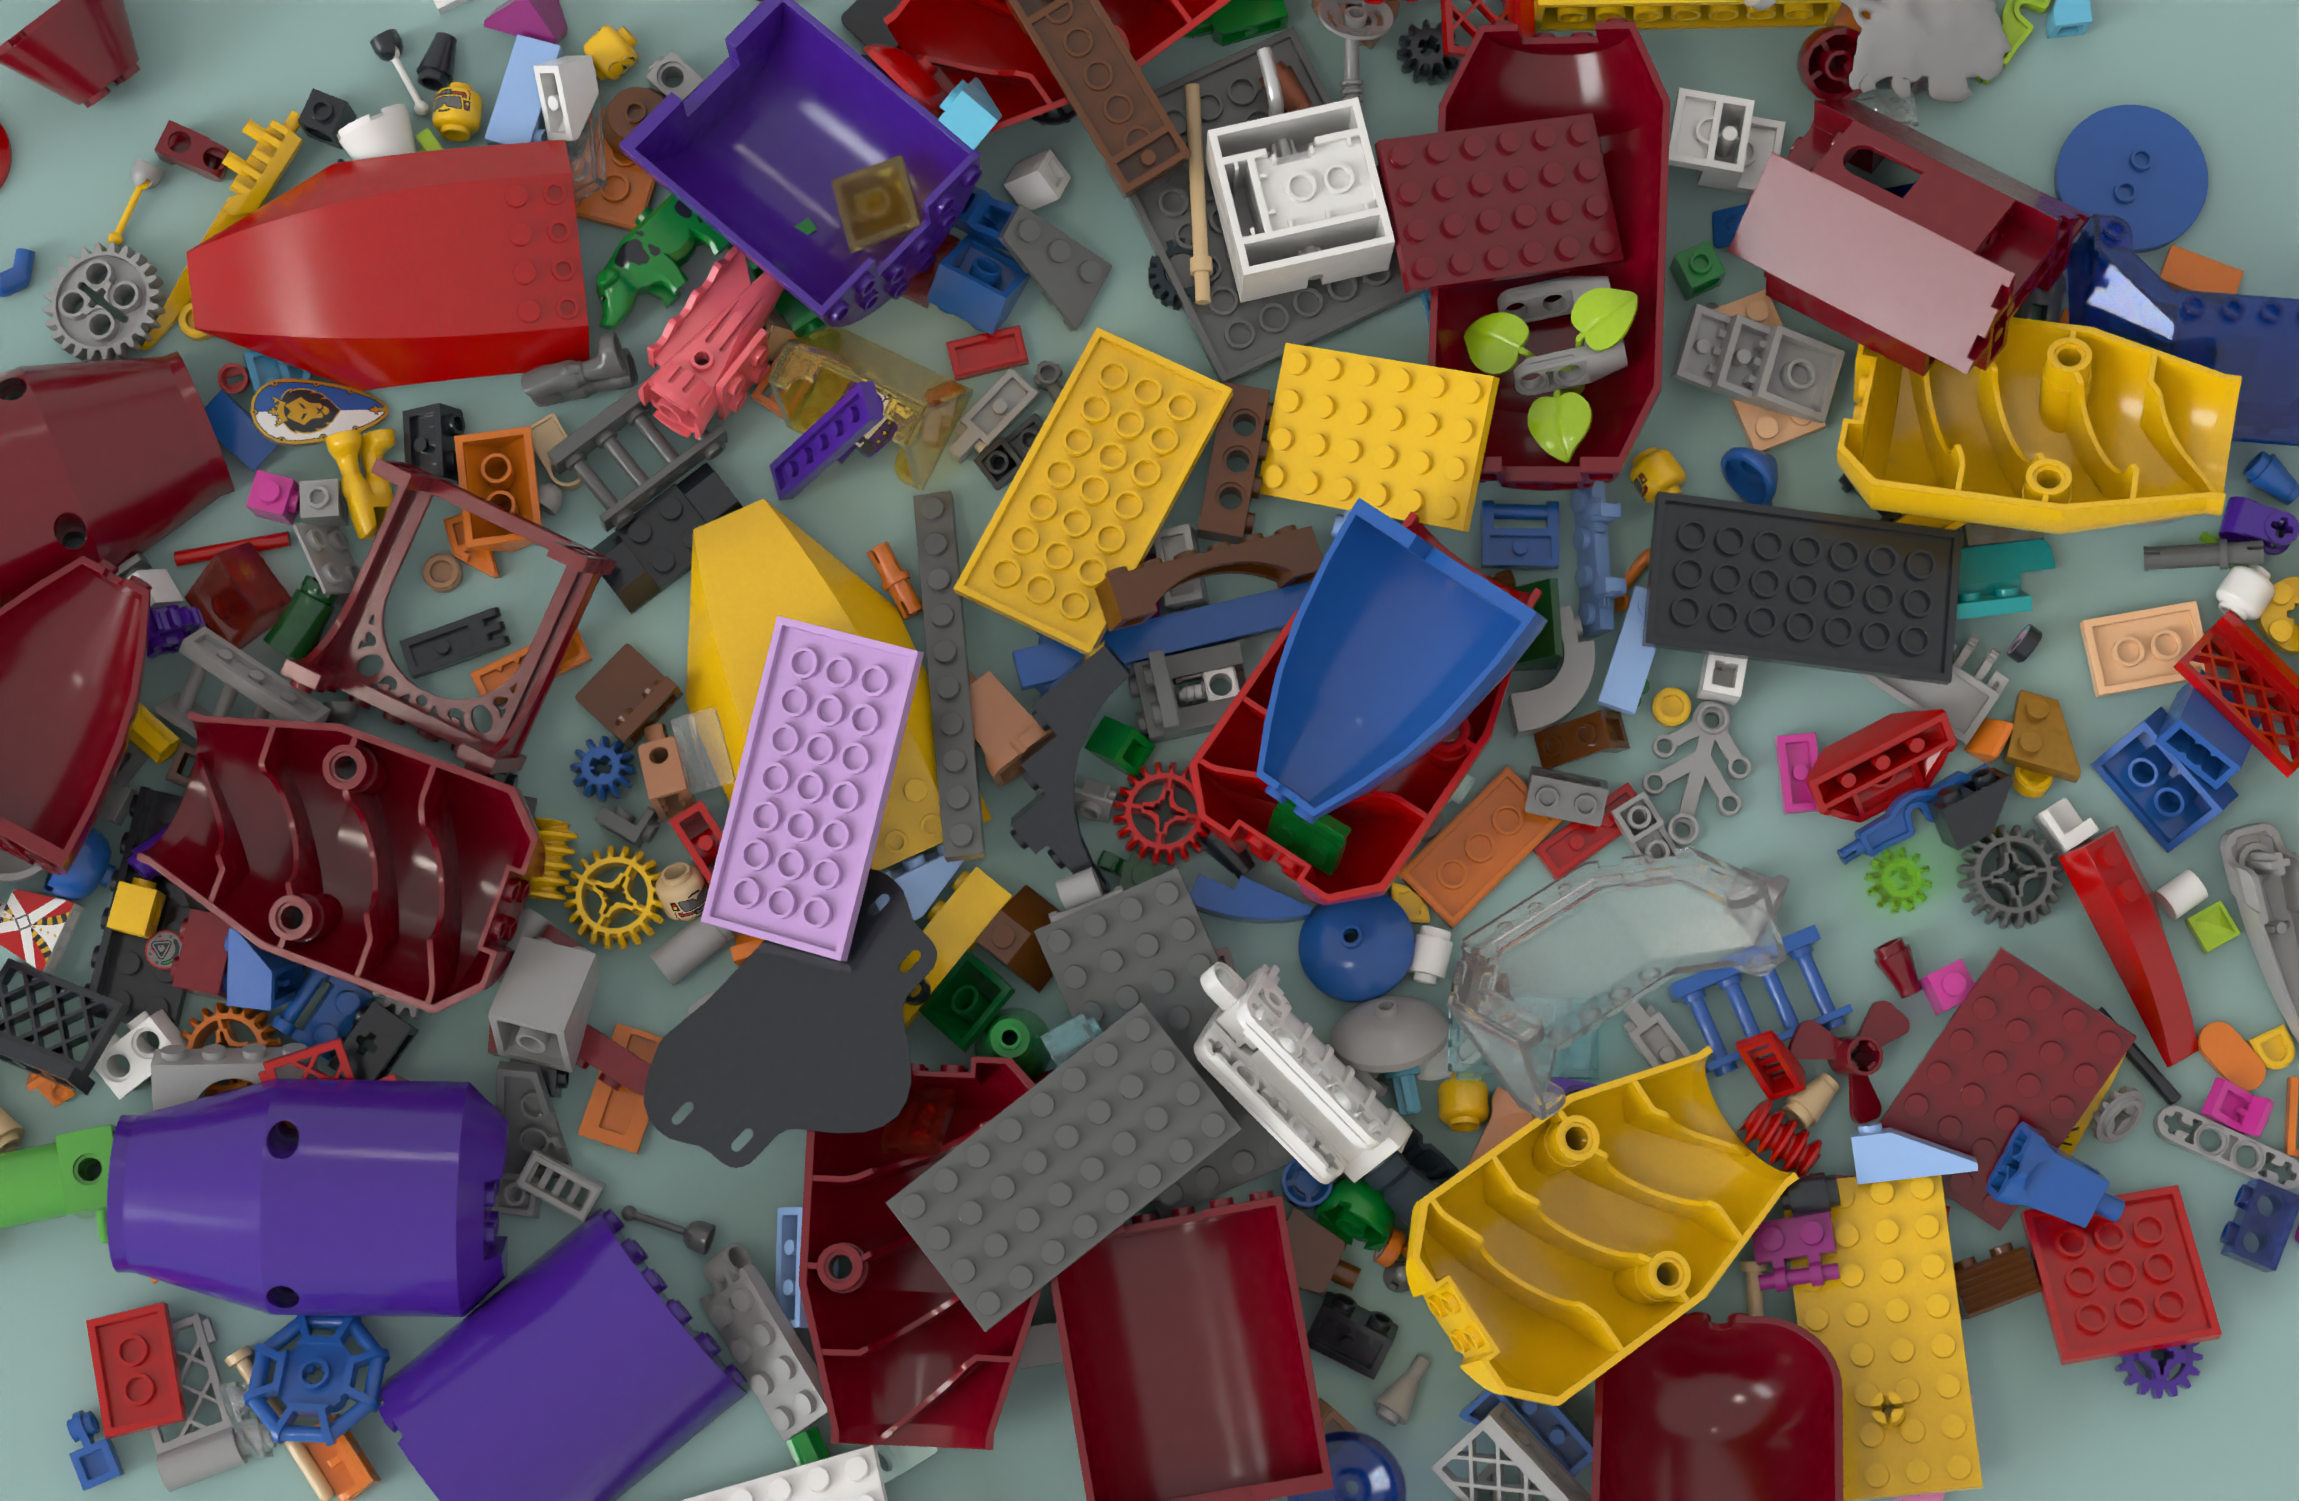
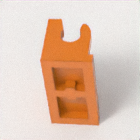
(344, 1465)

